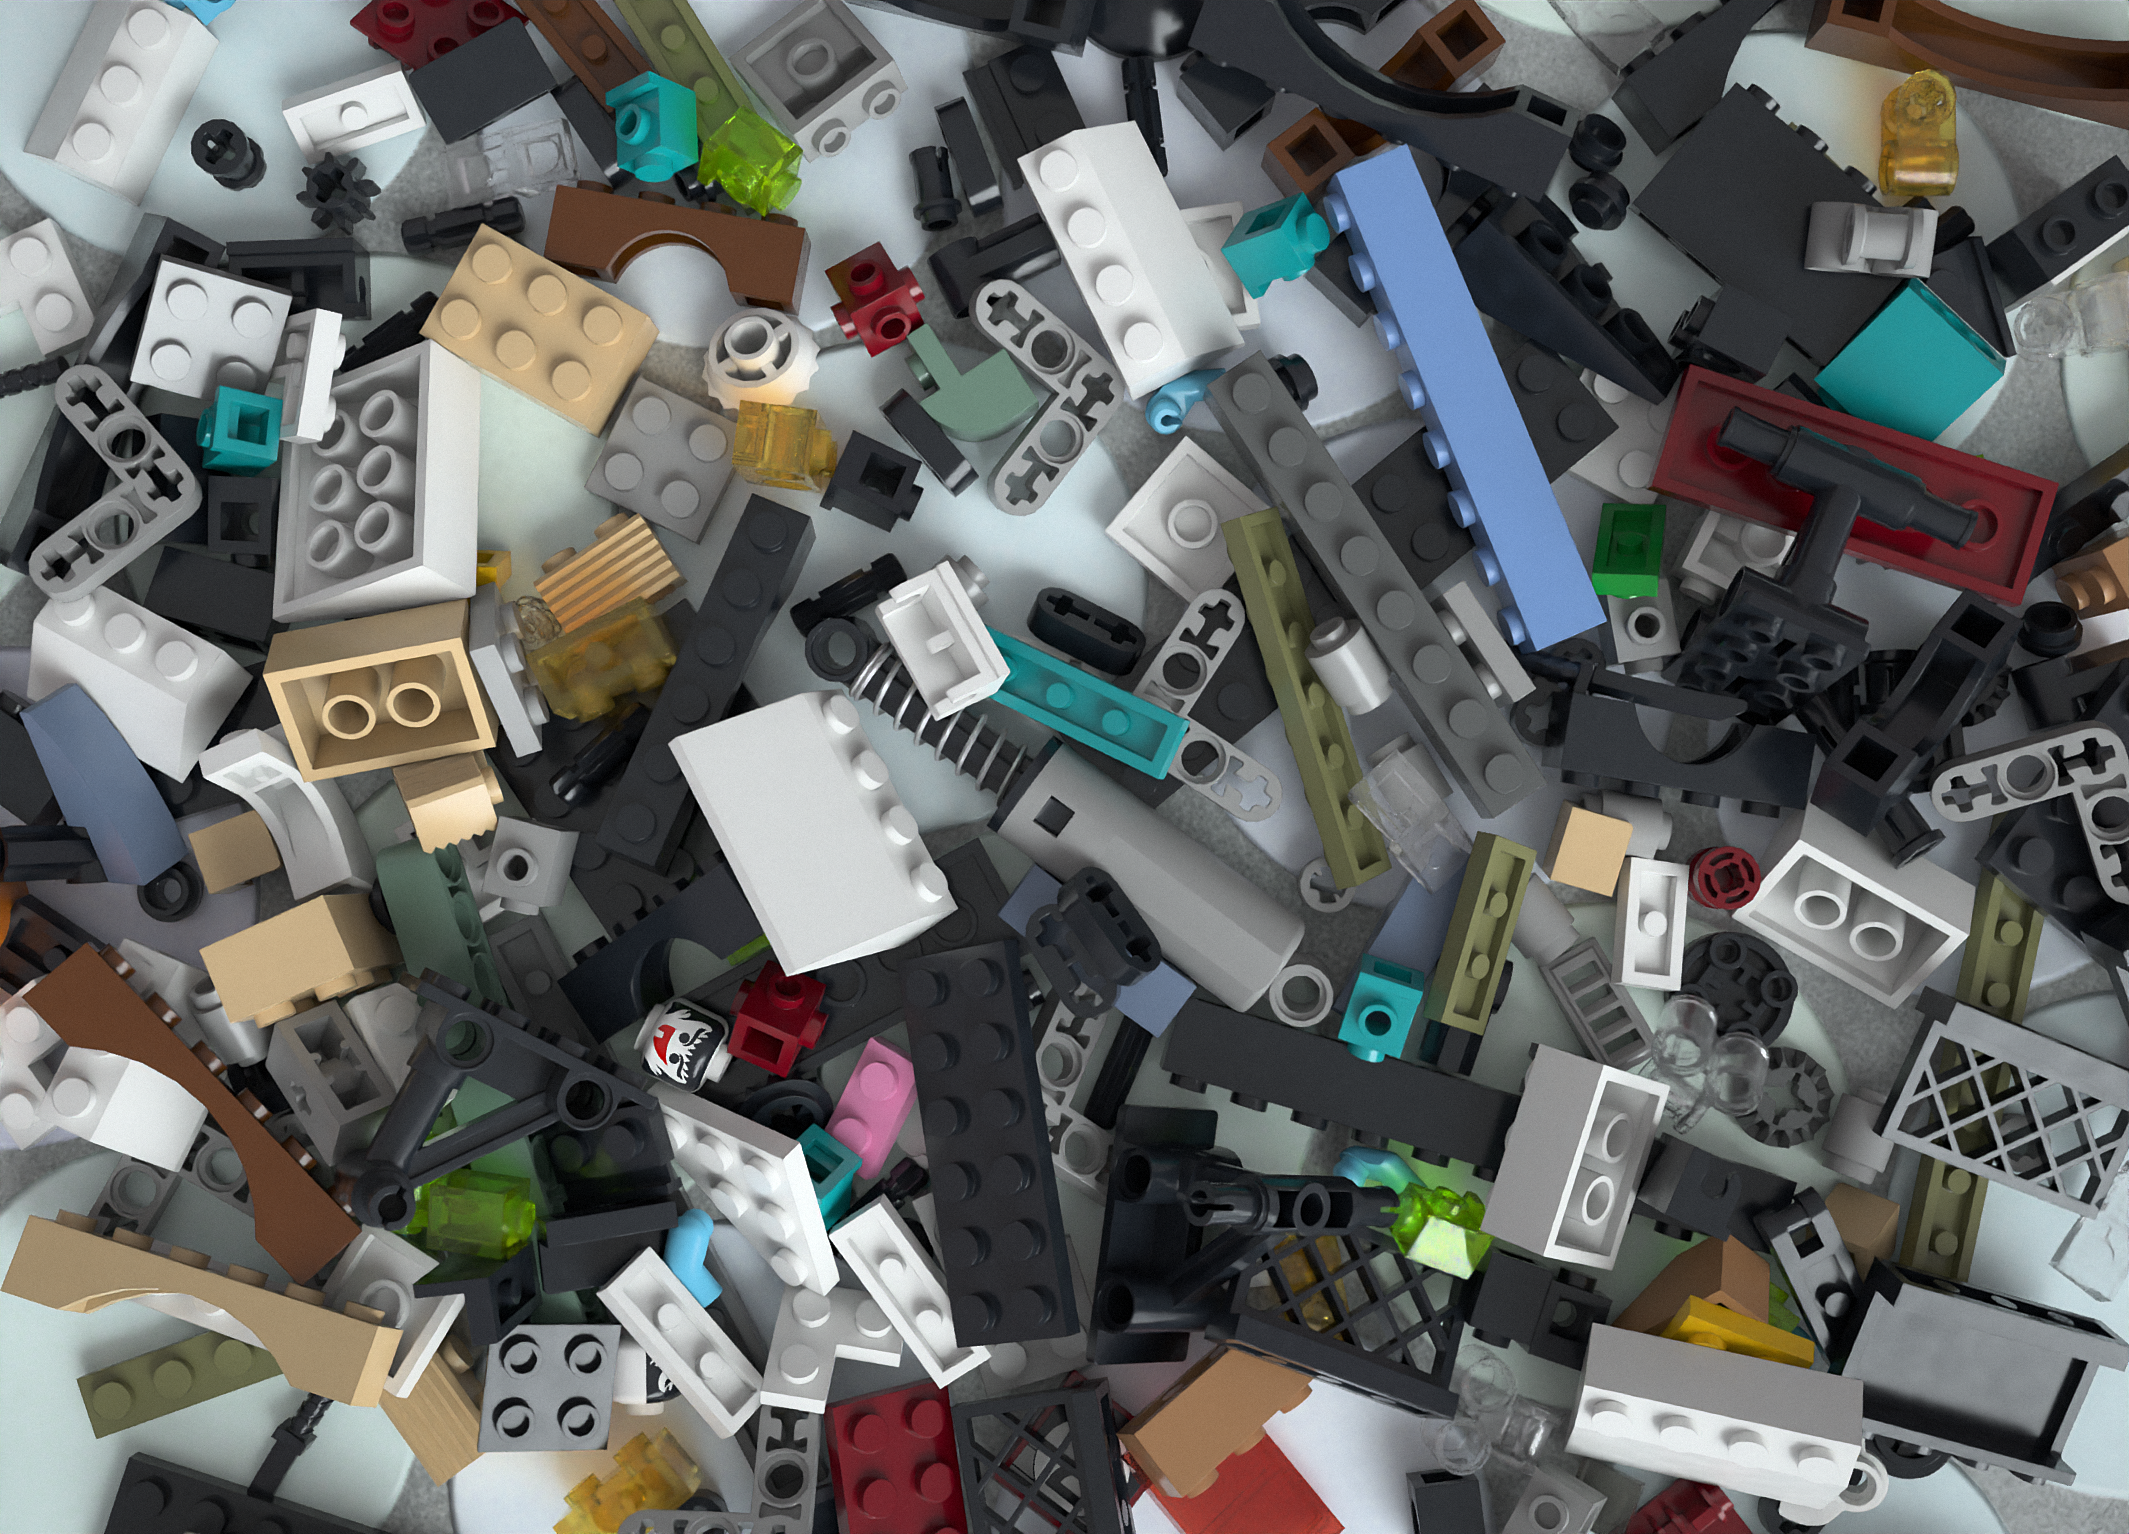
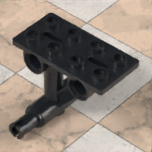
(1781, 635)
(496, 1051)
(1161, 1194)

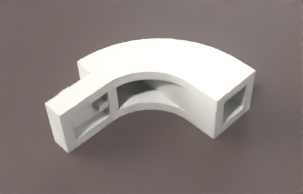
(308, 819)

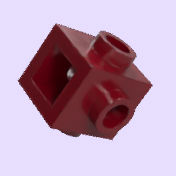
(875, 299)
(776, 1018)

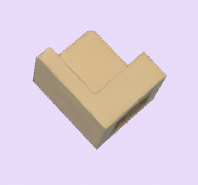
(1587, 849)
(235, 852)
(1865, 1224)

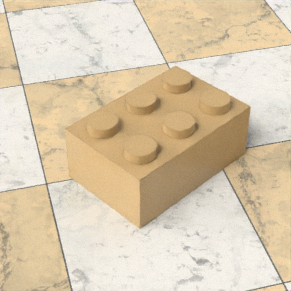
(540, 330)
(380, 691)
(302, 959)

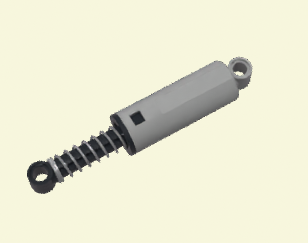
(1078, 817)

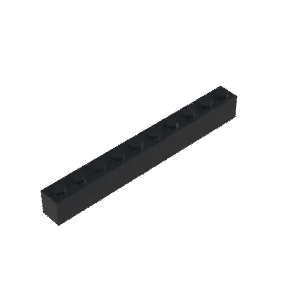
(1397, 1102)

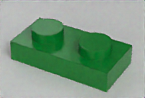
(1629, 550)

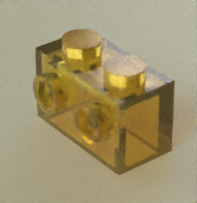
(604, 660)
(648, 1476)

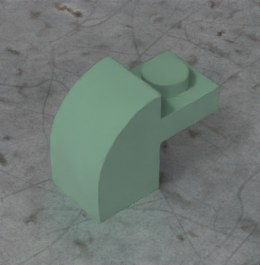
(971, 405)

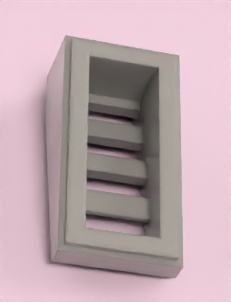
(1618, 997)

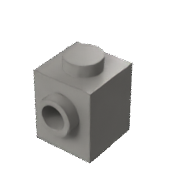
(1639, 631)
(529, 864)

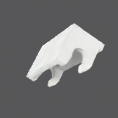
(942, 641)

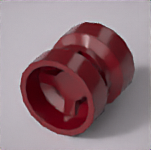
(1711, 875)

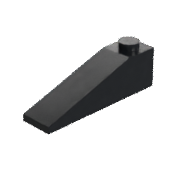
(1538, 282)

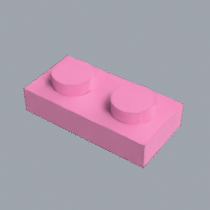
(875, 1104)

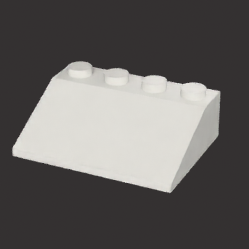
(389, 495)
(814, 830)
(1716, 1417)

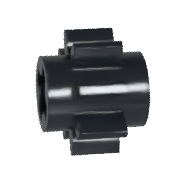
(333, 175)

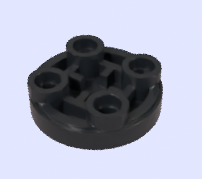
(1742, 983)

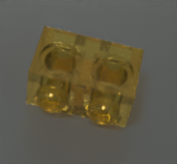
(783, 447)

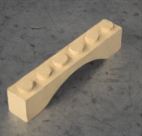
(315, 1345)

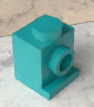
(654, 126)
(1276, 243)
(240, 432)
(1384, 988)
(830, 1170)

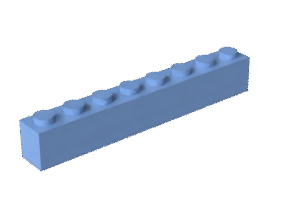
(1463, 401)

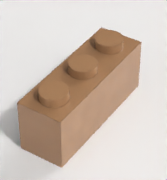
(1207, 1417)

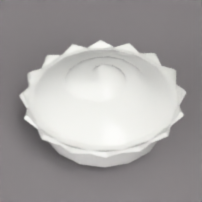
(760, 358)

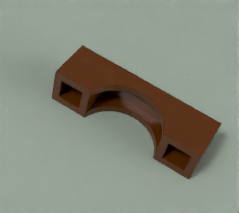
(1439, 56)
(605, 232)

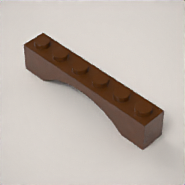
(1980, 55)
(99, 1009)

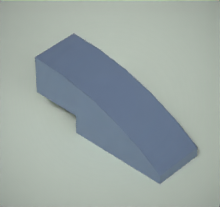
(103, 787)
(1409, 932)
(1149, 1002)

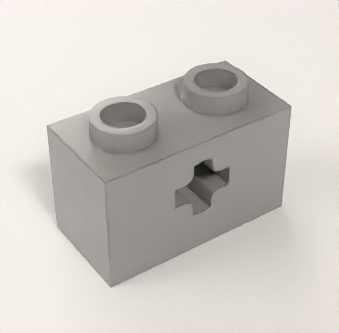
(329, 1080)

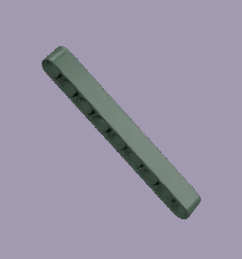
(444, 932)

